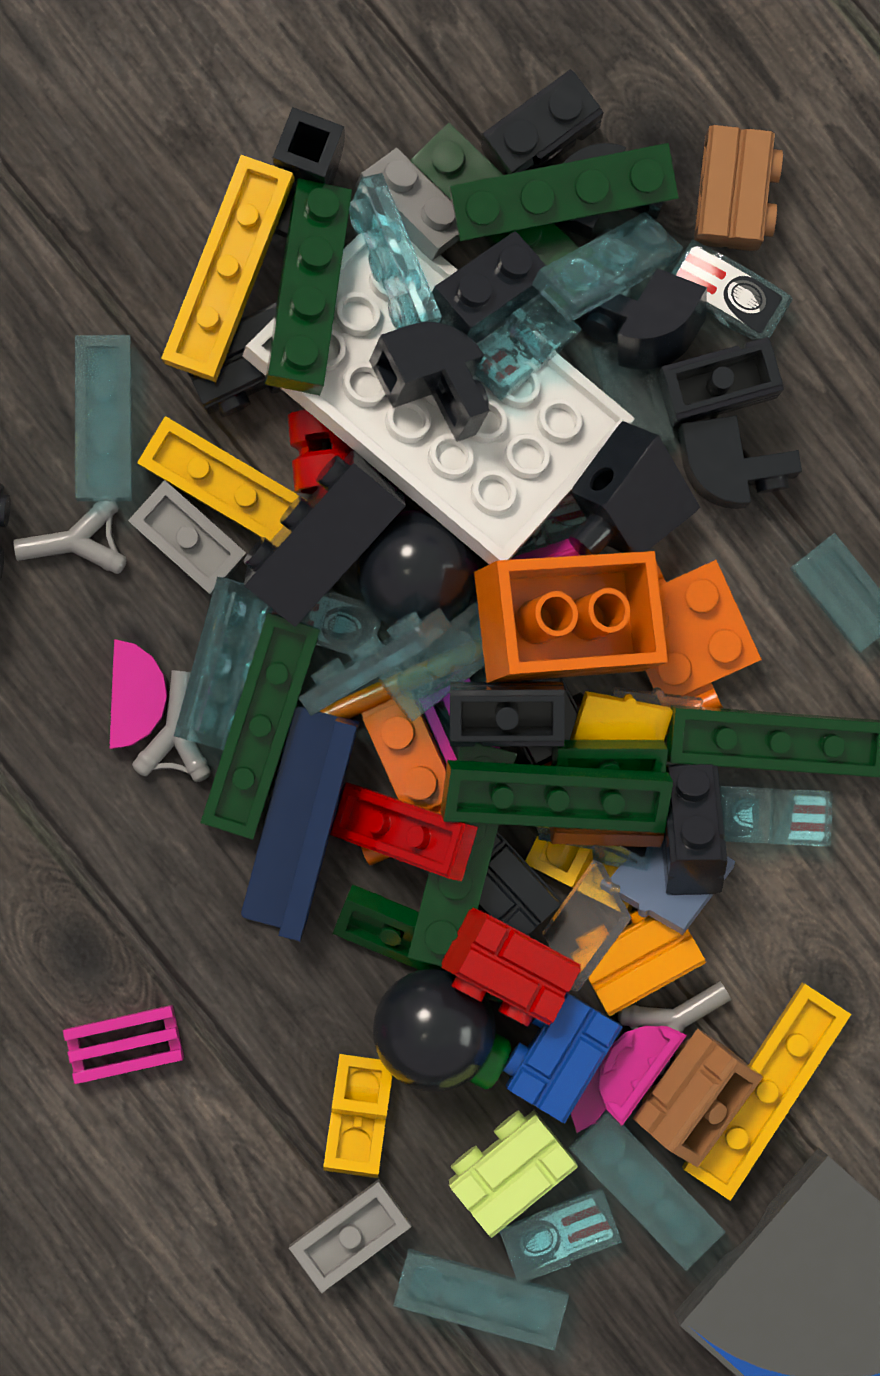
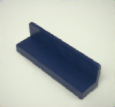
(299, 821)

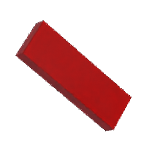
(404, 831)

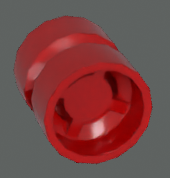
(307, 437)

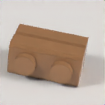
(735, 188)
(697, 1097)

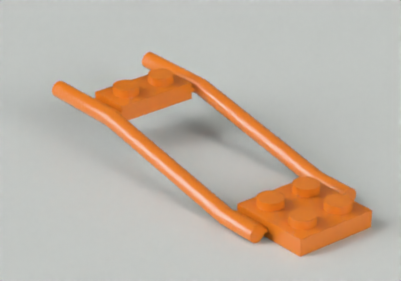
(703, 644)

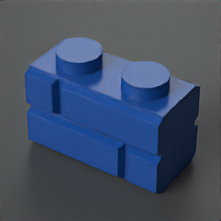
(561, 1058)

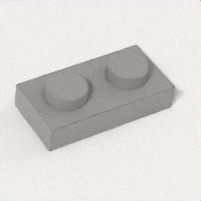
(421, 204)
(187, 537)
(350, 1236)

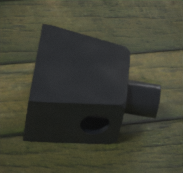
(630, 494)

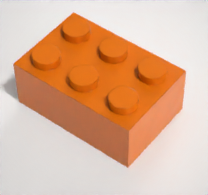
(570, 616)

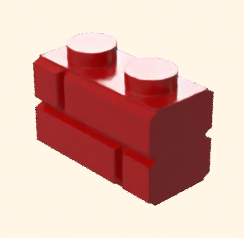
(510, 967)

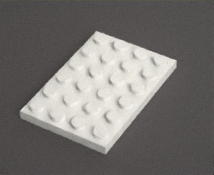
(482, 488)

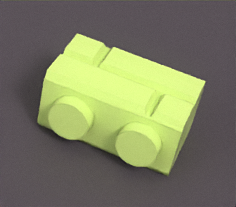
(511, 1171)

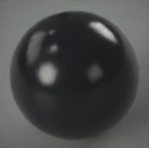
(416, 569)
(433, 1032)

